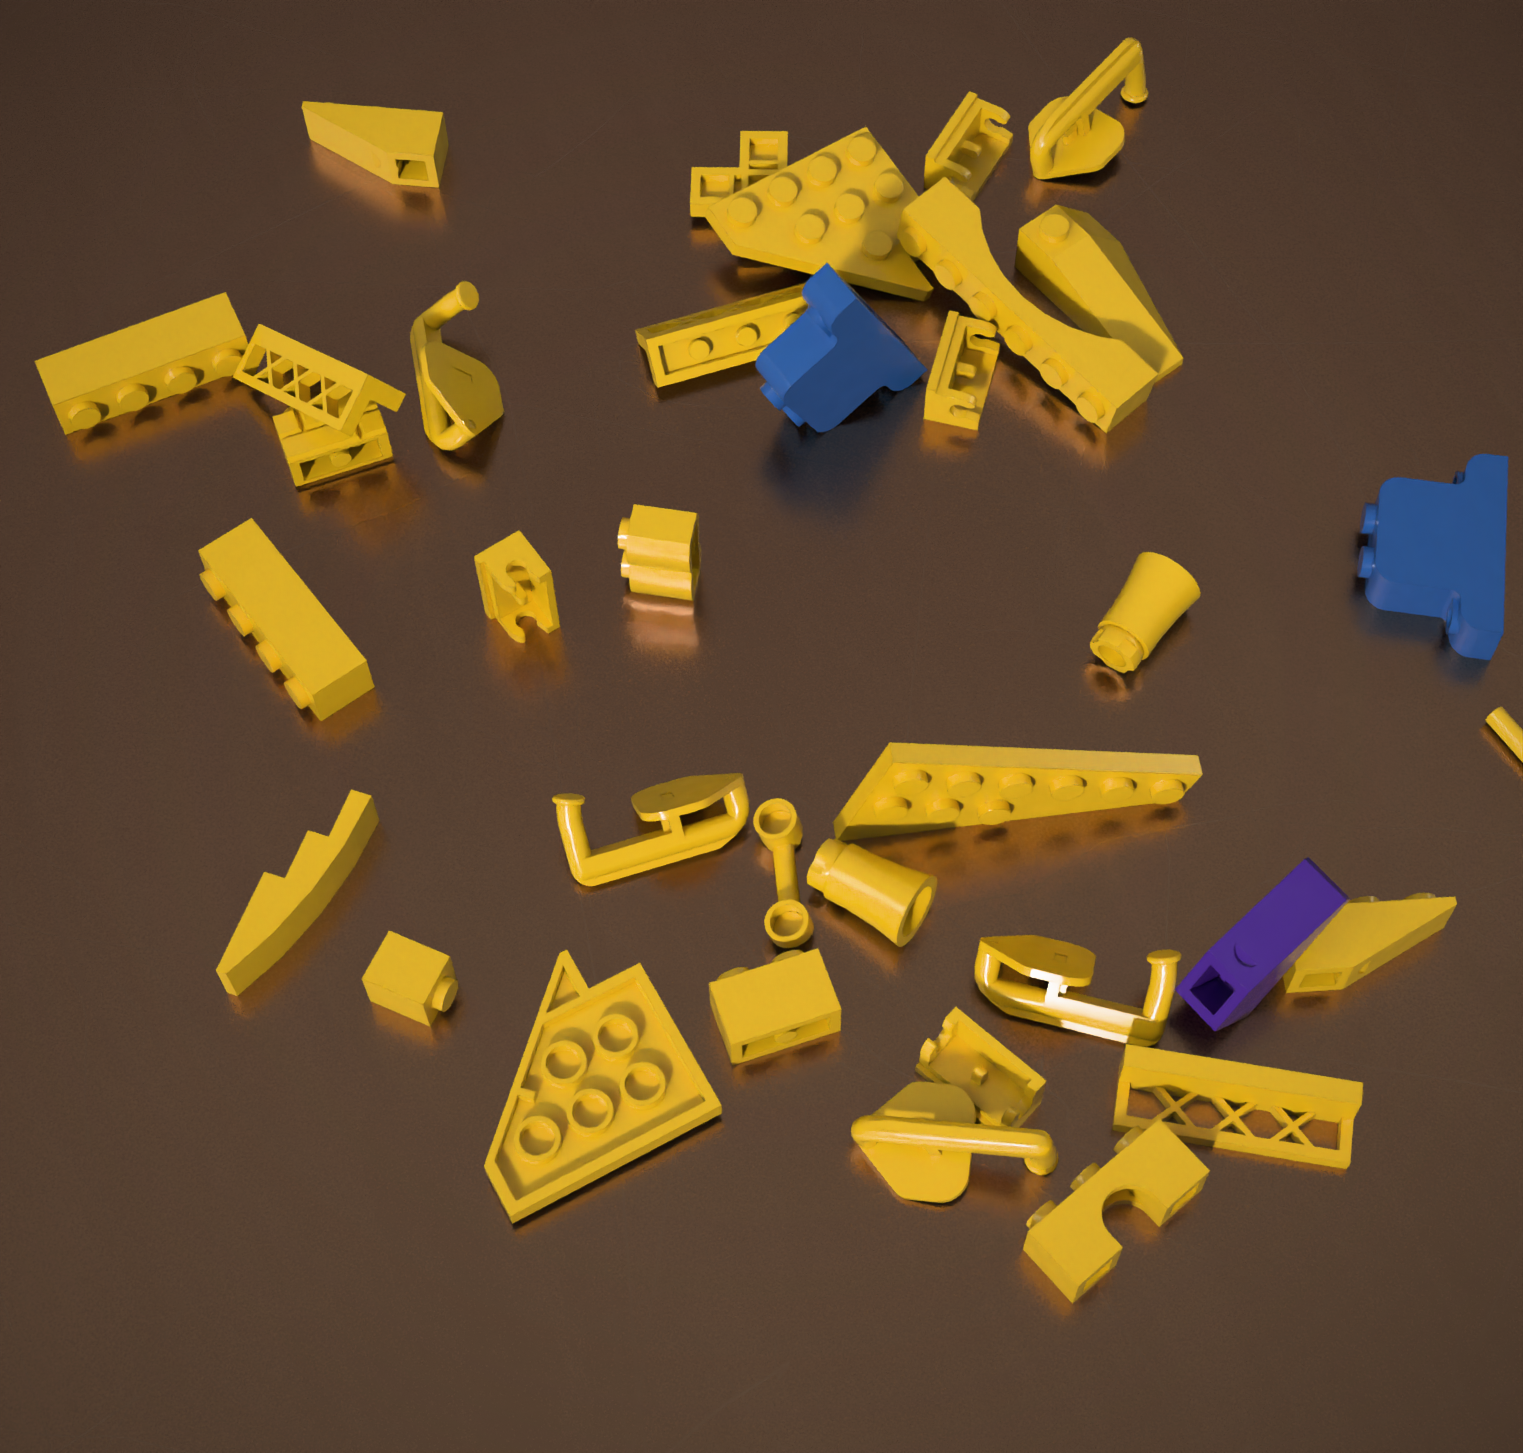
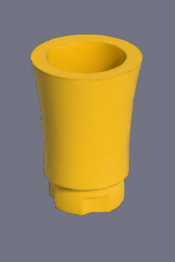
(1143, 611)
(873, 888)

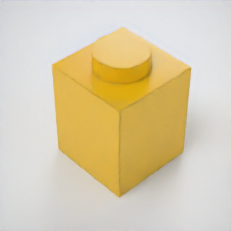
(411, 979)

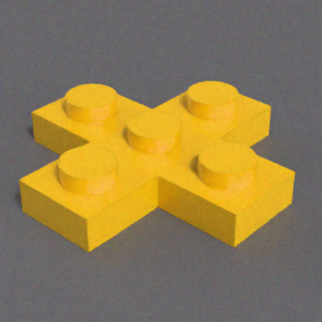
(760, 156)

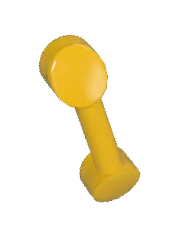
(782, 832)

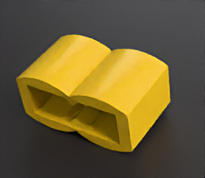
(661, 551)

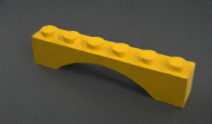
(1093, 371)

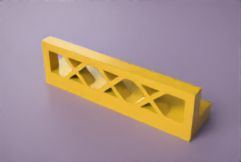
(719, 335)
(309, 368)
(1241, 1086)

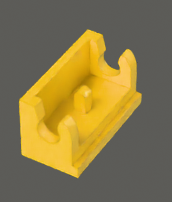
(969, 147)
(961, 372)
(516, 585)
(993, 1076)

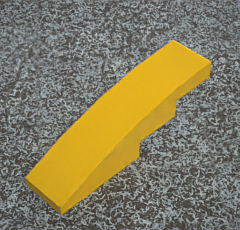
(289, 905)

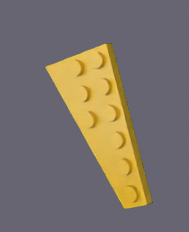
(964, 785)

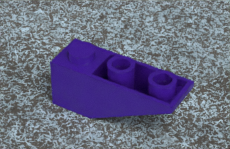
(1262, 946)

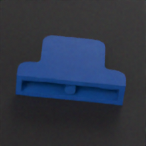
(833, 356)
(1442, 552)

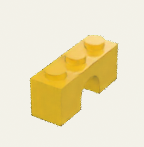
(1148, 1172)

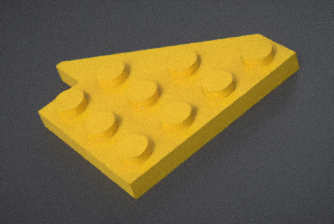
(828, 209)
(593, 1089)

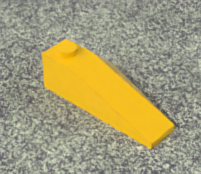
(1094, 283)

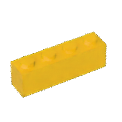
(143, 363)
(285, 619)

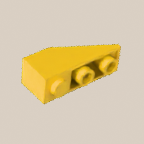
(388, 142)
(1366, 937)

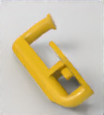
(1074, 135)
(450, 380)
(668, 845)
(1072, 965)
(928, 1137)

